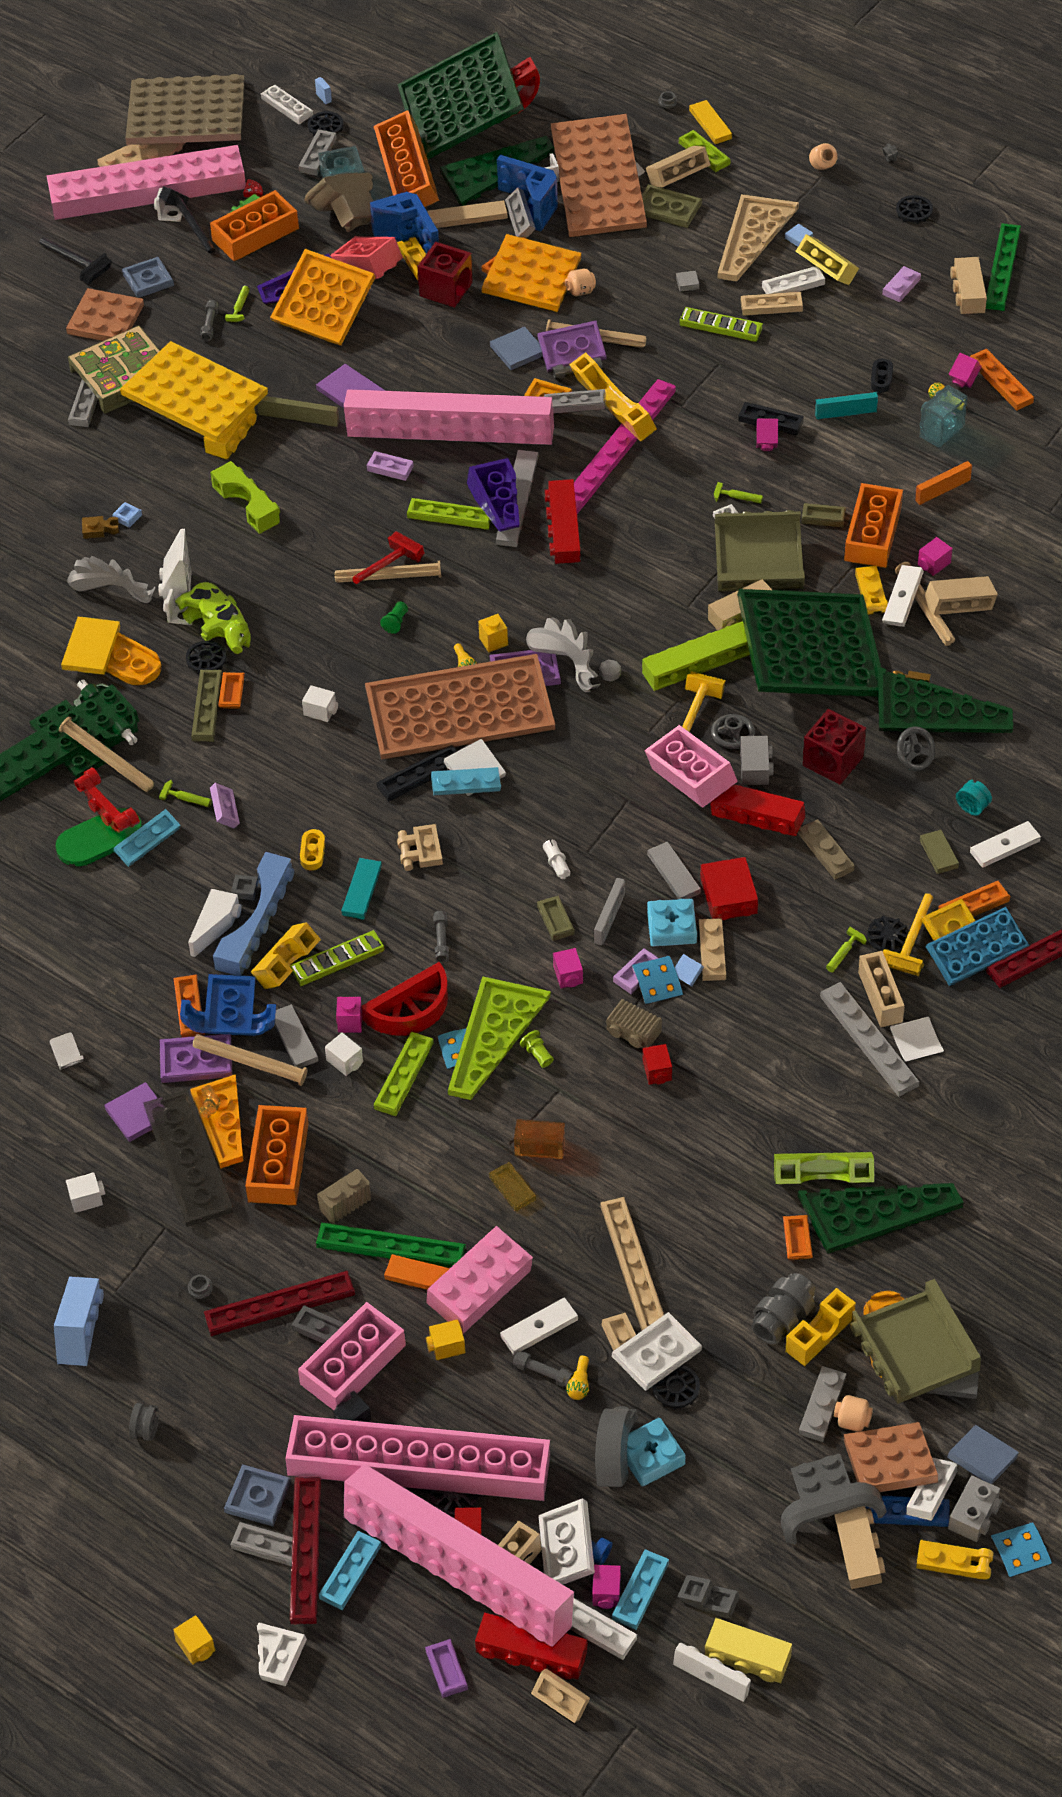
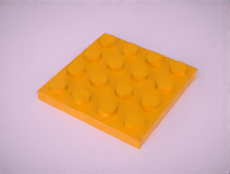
(530, 272)
(323, 297)

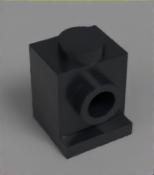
(354, 1409)

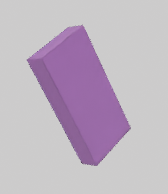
(446, 1668)

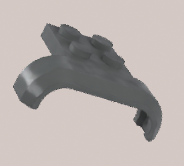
(824, 1492)

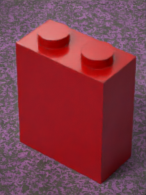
(729, 888)

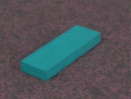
(846, 405)
(361, 888)

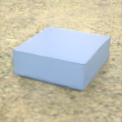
(323, 90)
(797, 234)
(127, 514)
(688, 970)

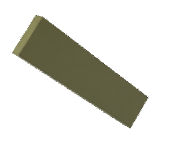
(299, 411)
(207, 705)

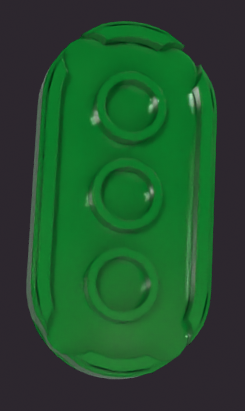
(90, 841)

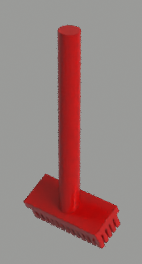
(402, 546)

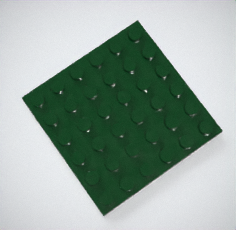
(462, 95)
(810, 642)

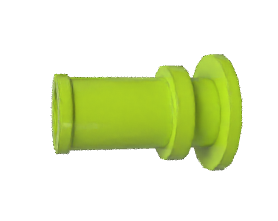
(535, 1046)

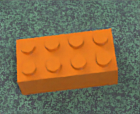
(254, 225)
(873, 525)
(277, 1155)

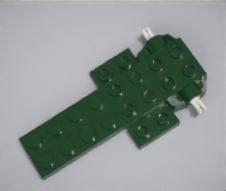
(97, 710)

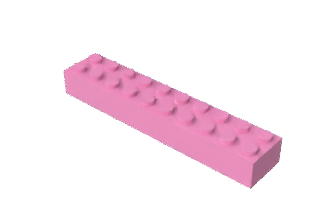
(139, 181)
(449, 416)
(420, 1457)
(458, 1555)

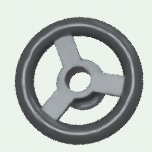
(732, 728)
(906, 752)

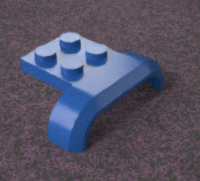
(228, 1008)

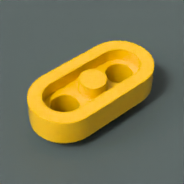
(312, 854)

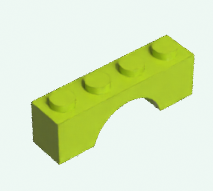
(232, 482)
(802, 1167)

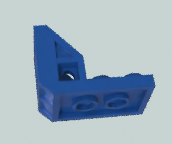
(536, 182)
(403, 218)

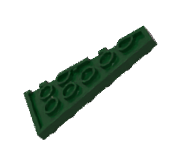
(477, 174)
(935, 708)
(870, 1212)

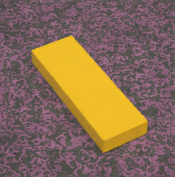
(710, 122)

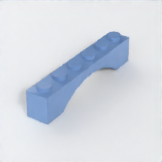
(236, 949)

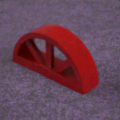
(527, 75)
(415, 988)

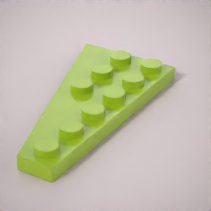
(495, 1024)

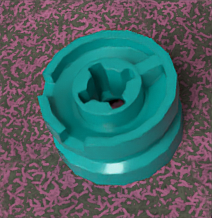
(973, 797)

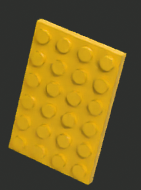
(194, 391)

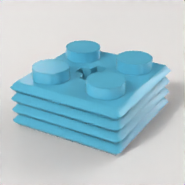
(672, 922)
(667, 1455)

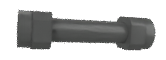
(211, 311)
(560, 371)
(440, 924)
(523, 1361)

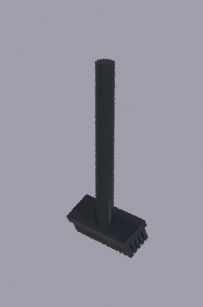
(180, 201)
(92, 269)

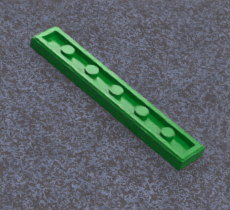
(1002, 266)
(387, 1244)

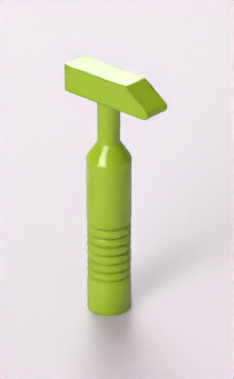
(238, 306)
(737, 494)
(185, 796)
(845, 948)

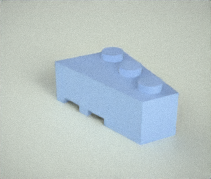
(77, 1320)

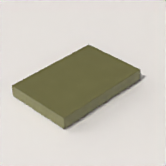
(670, 206)

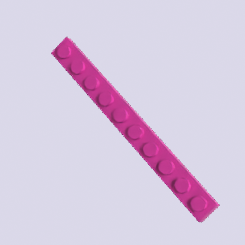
(618, 445)

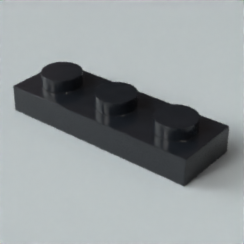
(787, 421)

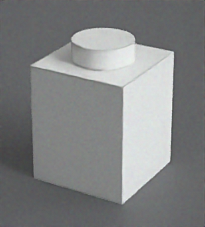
(319, 703)
(344, 1054)
(85, 1192)

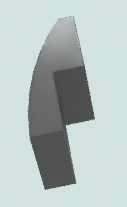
(708, 1598)

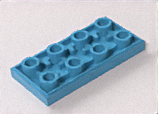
(977, 946)

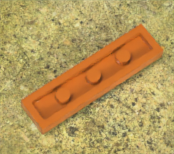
(1003, 380)

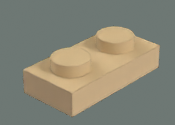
(618, 1330)
(560, 1695)

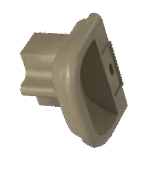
(346, 196)

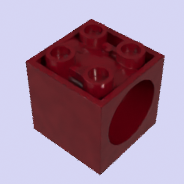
(445, 274)
(834, 746)

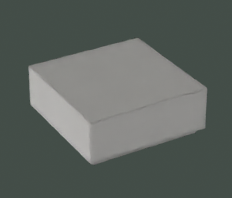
(687, 281)

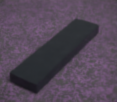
(414, 775)

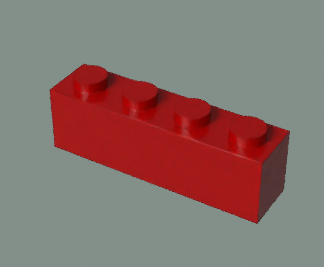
(563, 521)
(759, 809)
(505, 1641)

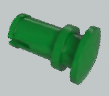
(392, 621)

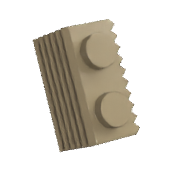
(634, 1024)
(344, 1196)

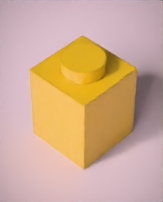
(493, 633)
(446, 1340)
(194, 1640)

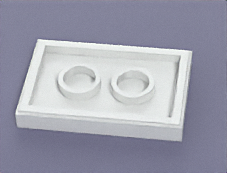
(656, 1351)
(567, 1542)

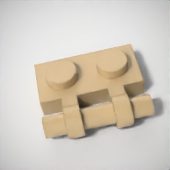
(427, 845)

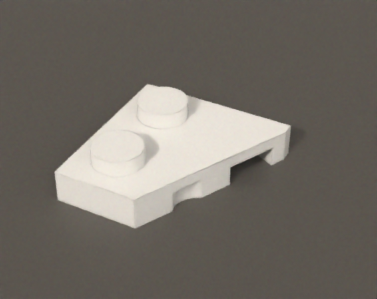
(278, 1653)

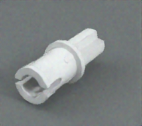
(556, 859)

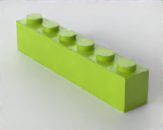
(695, 656)

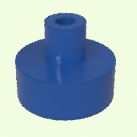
(601, 1551)

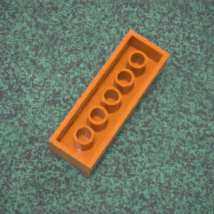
(405, 158)

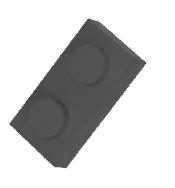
(315, 1324)

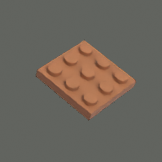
(104, 315)
(891, 1457)

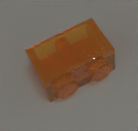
(539, 1139)

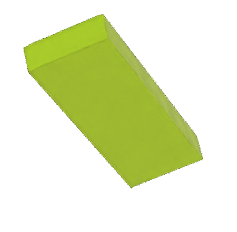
(716, 158)

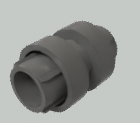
(787, 1304)

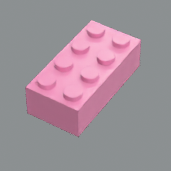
(691, 766)
(479, 1279)
(352, 1356)

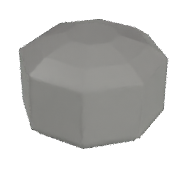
(610, 670)

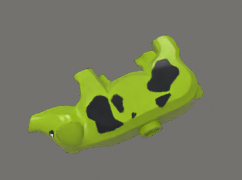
(219, 614)

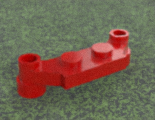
(100, 804)

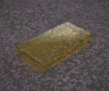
(512, 1186)

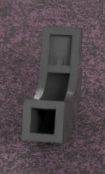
(612, 1446)

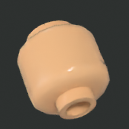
(823, 156)
(580, 282)
(853, 1413)

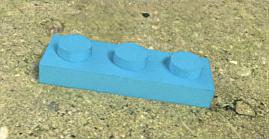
(465, 781)
(147, 837)
(350, 1570)
(640, 1589)

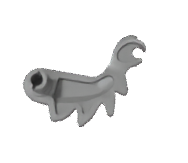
(95, 573)
(564, 640)

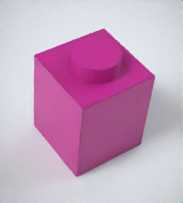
(964, 371)
(767, 434)
(935, 556)
(568, 968)
(349, 1015)
(606, 1586)

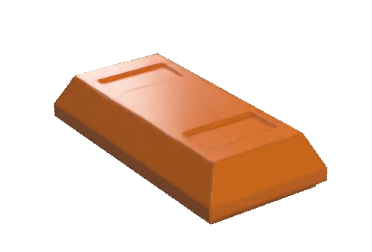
(231, 690)
(797, 1237)

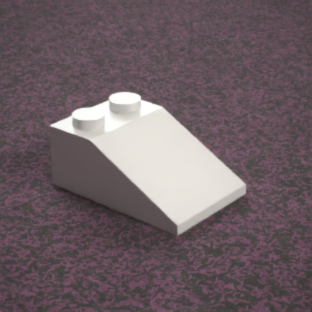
(176, 568)

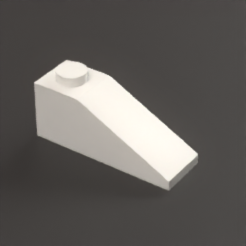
(215, 919)

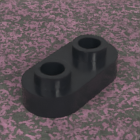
(881, 375)

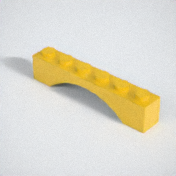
(629, 413)

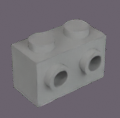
(755, 760)
(974, 1509)

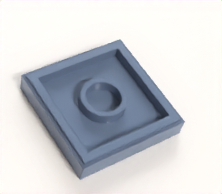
(147, 277)
(517, 348)
(983, 1454)
(257, 1495)

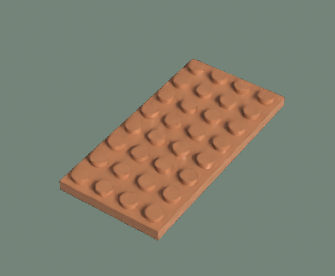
(598, 175)
(459, 706)

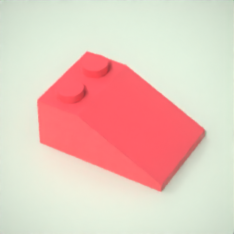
(370, 254)

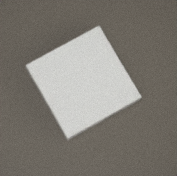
(473, 757)

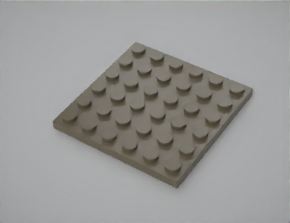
(185, 109)

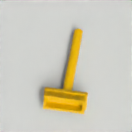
(703, 686)
(902, 960)

